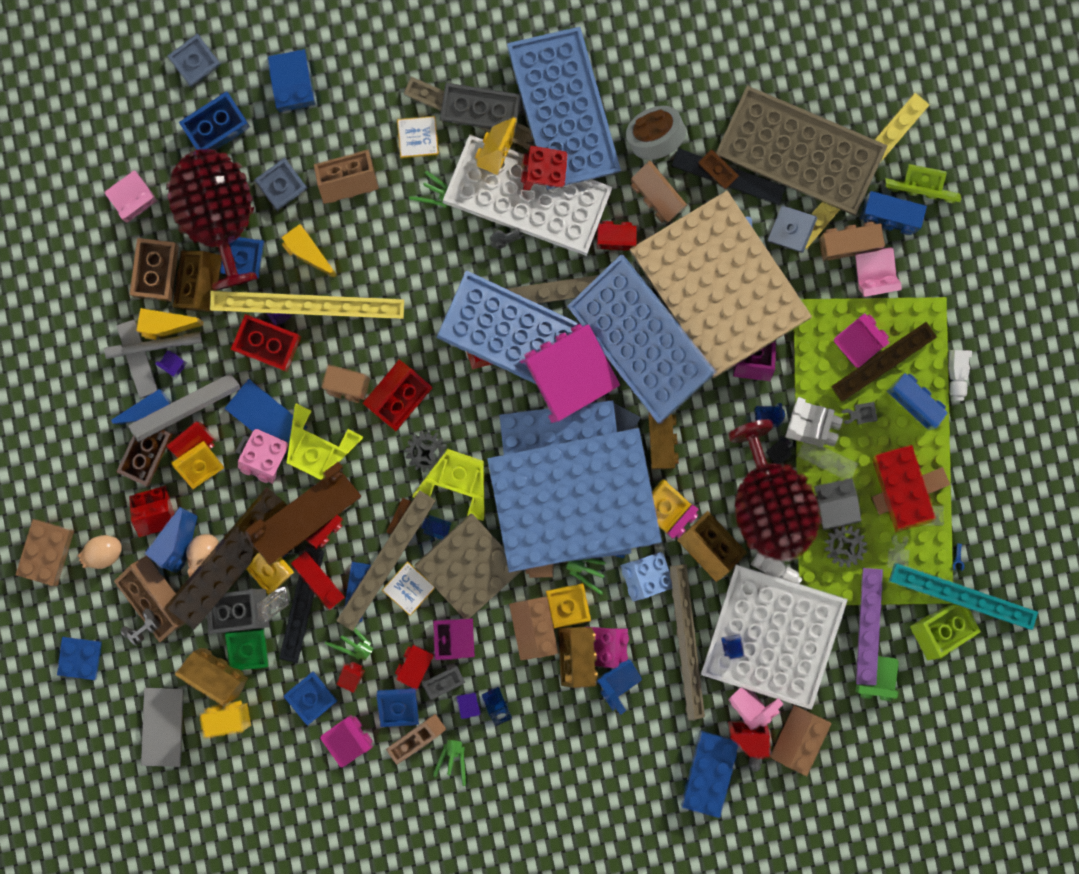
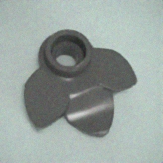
(500, 239)

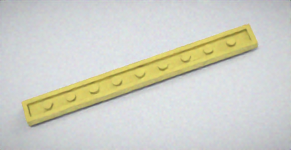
(890, 136)
(307, 304)

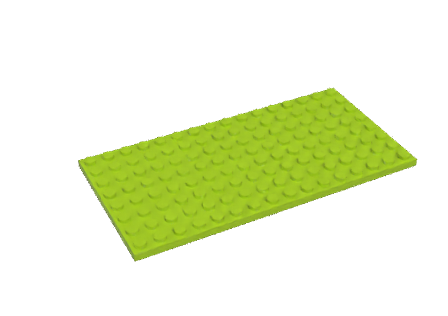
(821, 365)

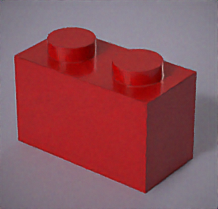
(414, 667)

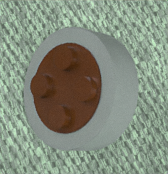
(656, 132)

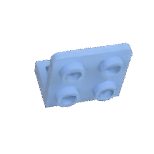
(647, 576)

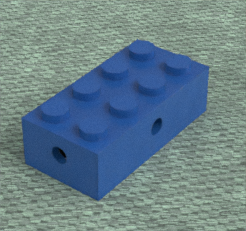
(709, 774)

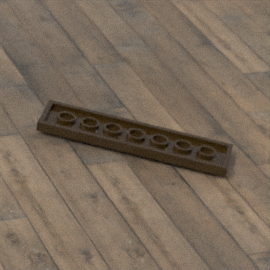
(223, 564)

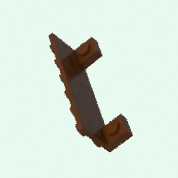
(303, 515)

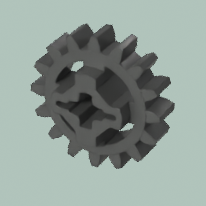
(422, 445)
(838, 550)

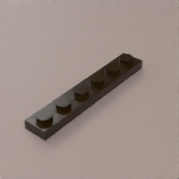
(883, 362)

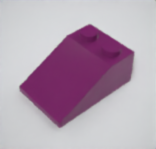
(758, 365)

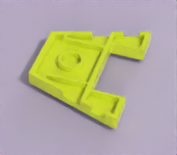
(312, 452)
(460, 475)

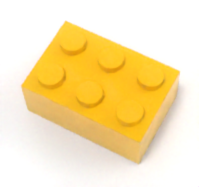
(225, 720)

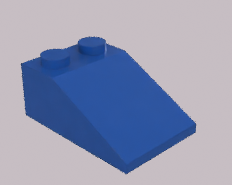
(291, 80)
(171, 544)

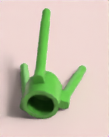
(442, 192)
(578, 566)
(362, 649)
(453, 749)

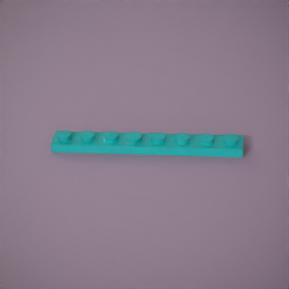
(963, 596)

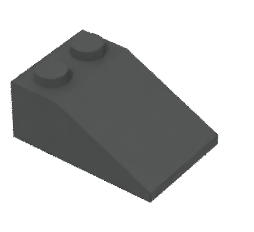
(236, 612)

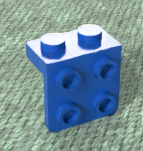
(617, 683)

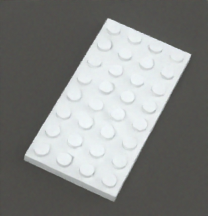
(556, 215)

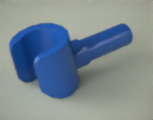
(958, 557)

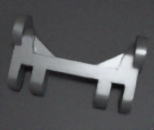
(135, 636)

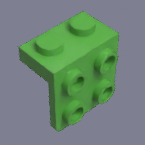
(886, 681)

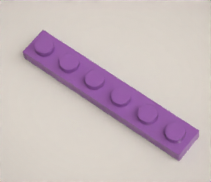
(869, 626)

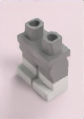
(812, 424)

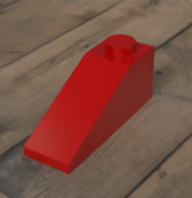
(317, 580)

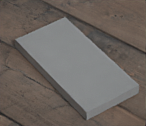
(162, 727)

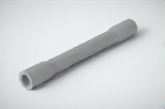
(121, 350)

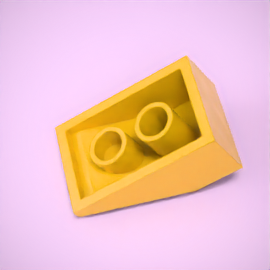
(496, 146)
(302, 246)
(162, 324)

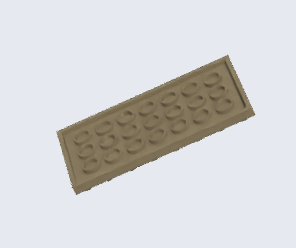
(801, 150)

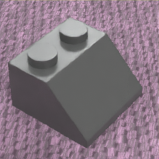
(837, 504)

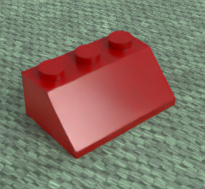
(397, 395)

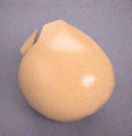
(198, 550)
(100, 552)

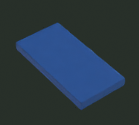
(261, 412)

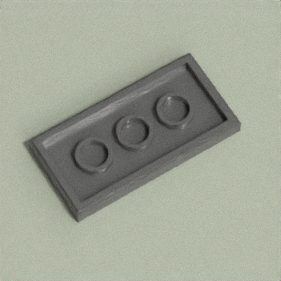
(478, 106)

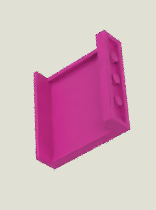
(571, 371)

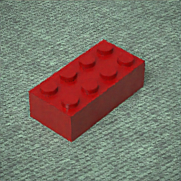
(903, 488)

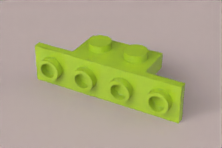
(925, 182)

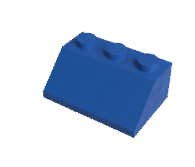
(918, 401)

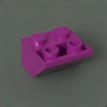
(453, 639)

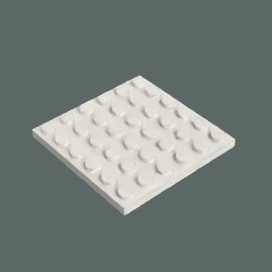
(783, 634)

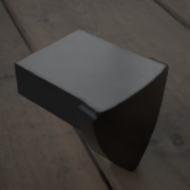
(781, 450)

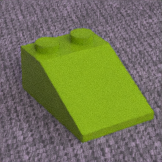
(944, 630)

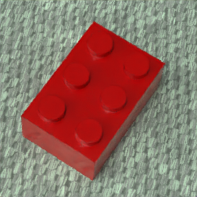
(266, 343)

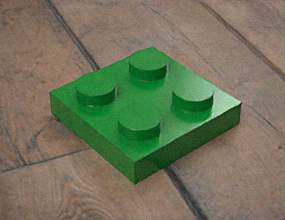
(247, 649)

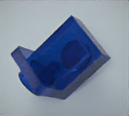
(773, 413)

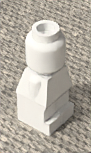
(958, 371)
(776, 569)

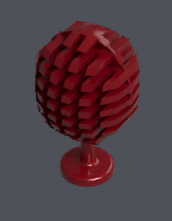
(212, 206)
(774, 502)

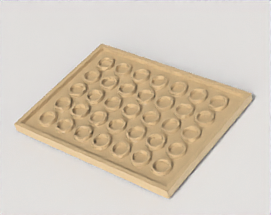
(720, 283)

